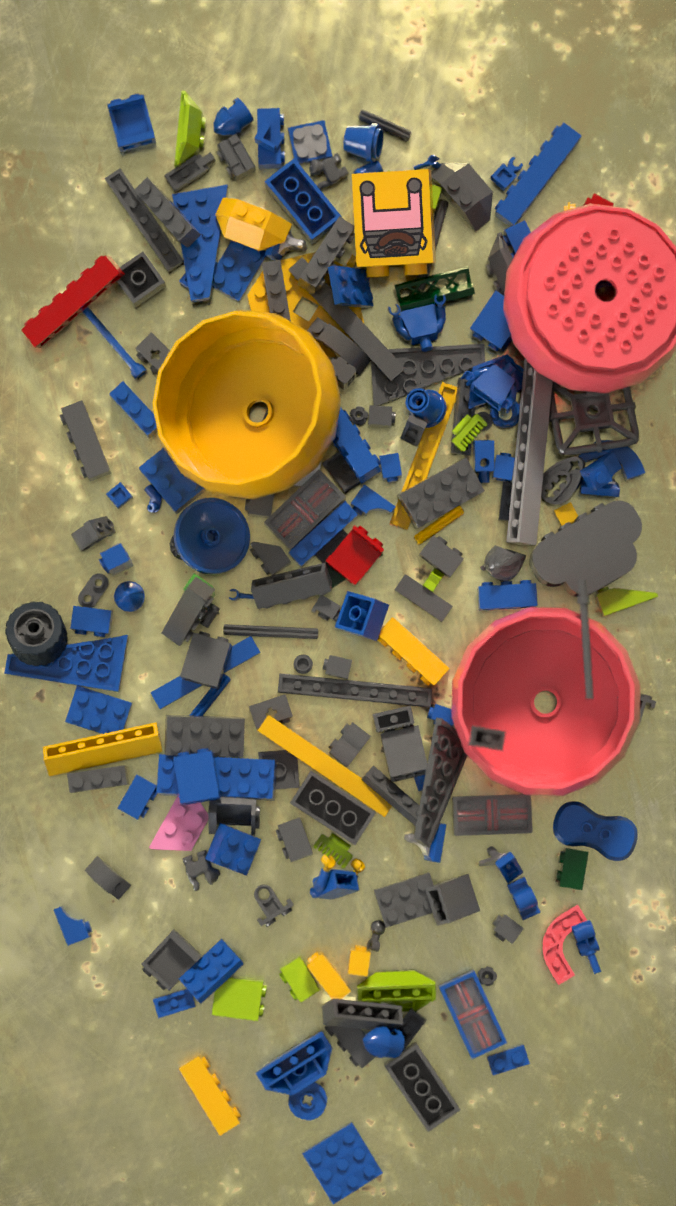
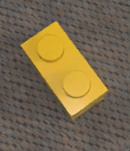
(359, 961)

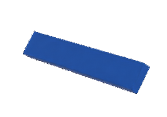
(178, 688)

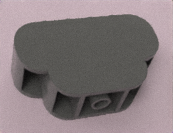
(591, 549)

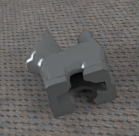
(330, 170)
(199, 867)

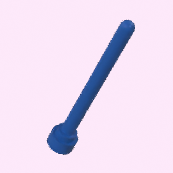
(136, 369)

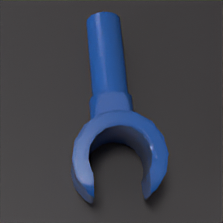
(430, 162)
(240, 595)

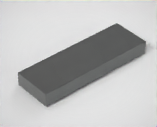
(423, 598)

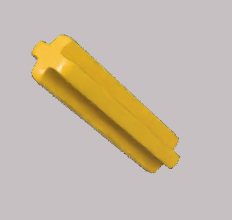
(439, 524)

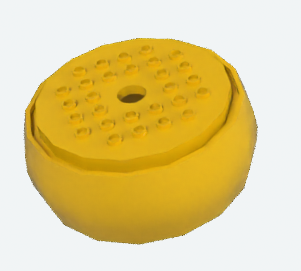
(215, 380)

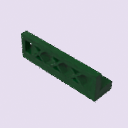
(425, 298)

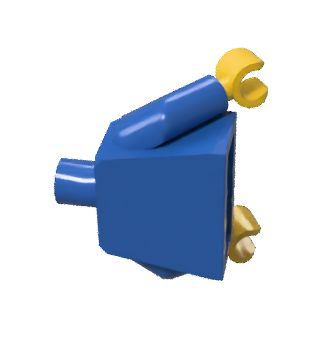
(336, 883)

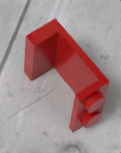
(355, 555)

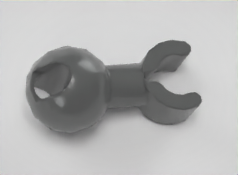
(377, 929)

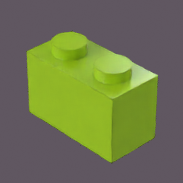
(299, 979)

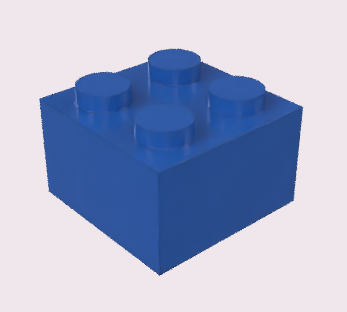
(362, 616)
(233, 849)

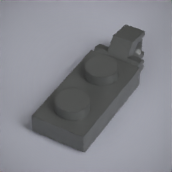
(189, 171)

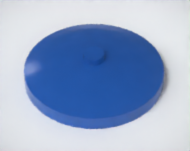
(211, 536)

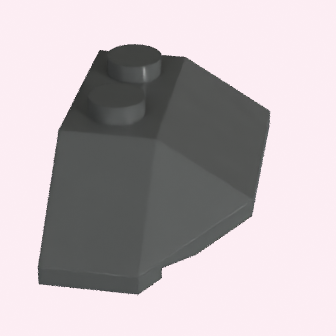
(465, 192)
(498, 262)

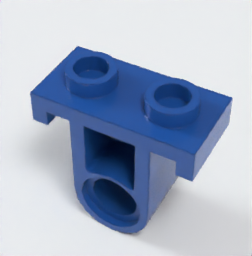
(524, 898)

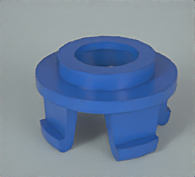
(506, 423)

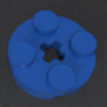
(306, 1111)

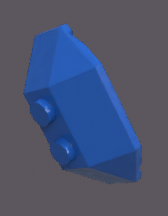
(297, 1066)

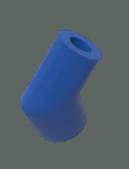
(155, 499)

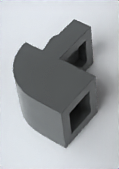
(107, 878)

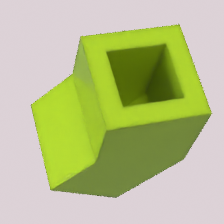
(433, 580)

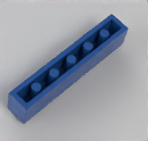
(538, 174)

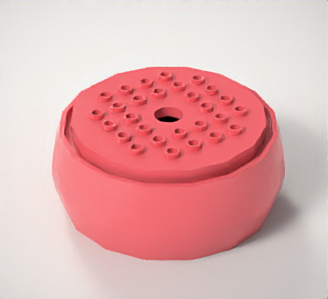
(563, 323)
(539, 653)

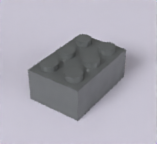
(404, 900)

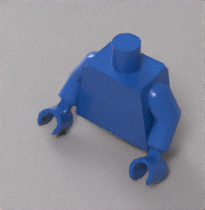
(421, 323)
(494, 385)

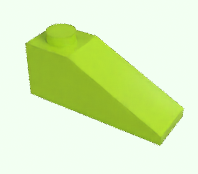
(617, 599)

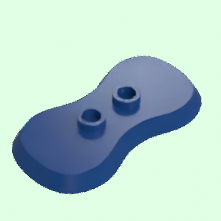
(609, 835)

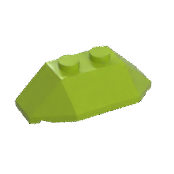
(189, 130)
(398, 988)

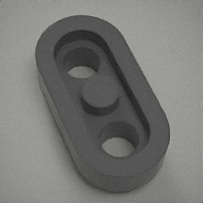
(94, 591)

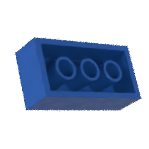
(302, 201)

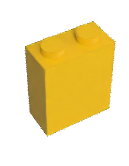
(327, 976)

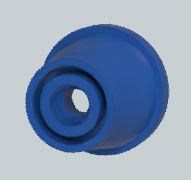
(364, 141)
(432, 407)

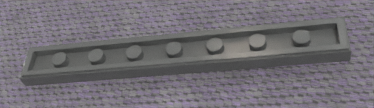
(353, 327)
(355, 690)

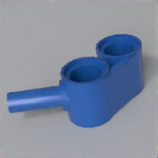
(587, 943)

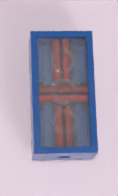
(472, 1014)

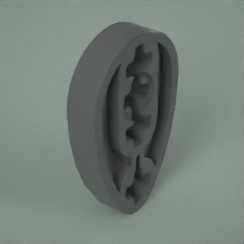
(567, 489)

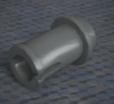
(211, 612)

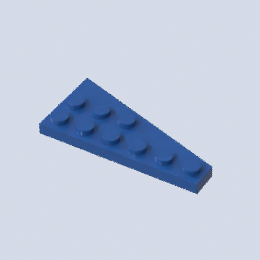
(200, 257)
(82, 664)

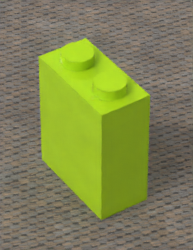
(239, 999)

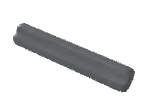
(386, 125)

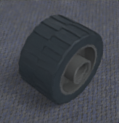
(36, 633)

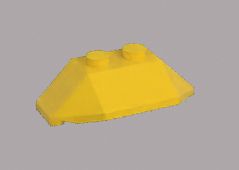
(251, 224)

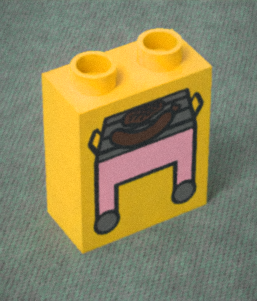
(394, 221)

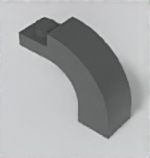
(339, 344)

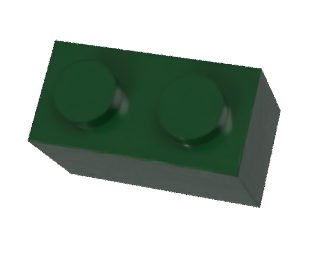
(572, 868)

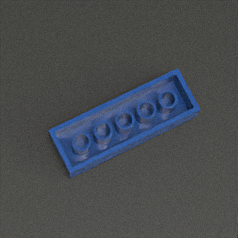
(235, 776)

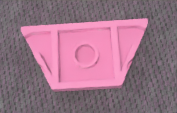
(181, 827)

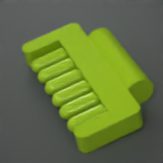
(463, 429)
(336, 844)

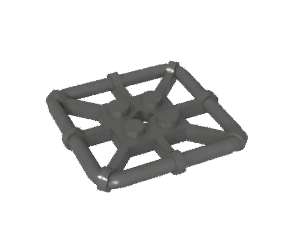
(586, 422)

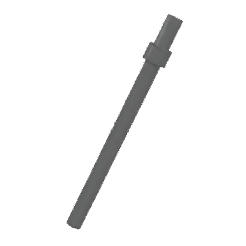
(583, 600)

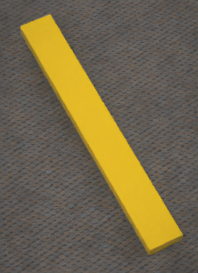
(425, 455)
(323, 764)

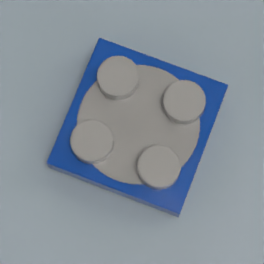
(310, 142)

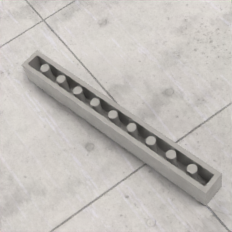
(529, 458)

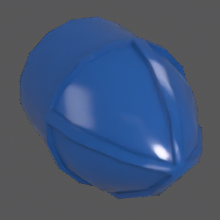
(233, 119)
(129, 596)
(382, 1044)

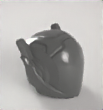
(503, 563)

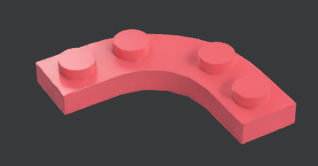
(553, 943)

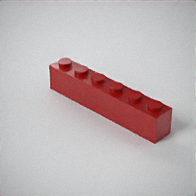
(72, 301)

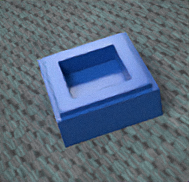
(119, 495)

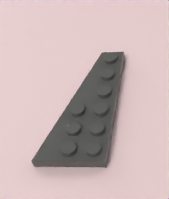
(424, 369)
(442, 773)

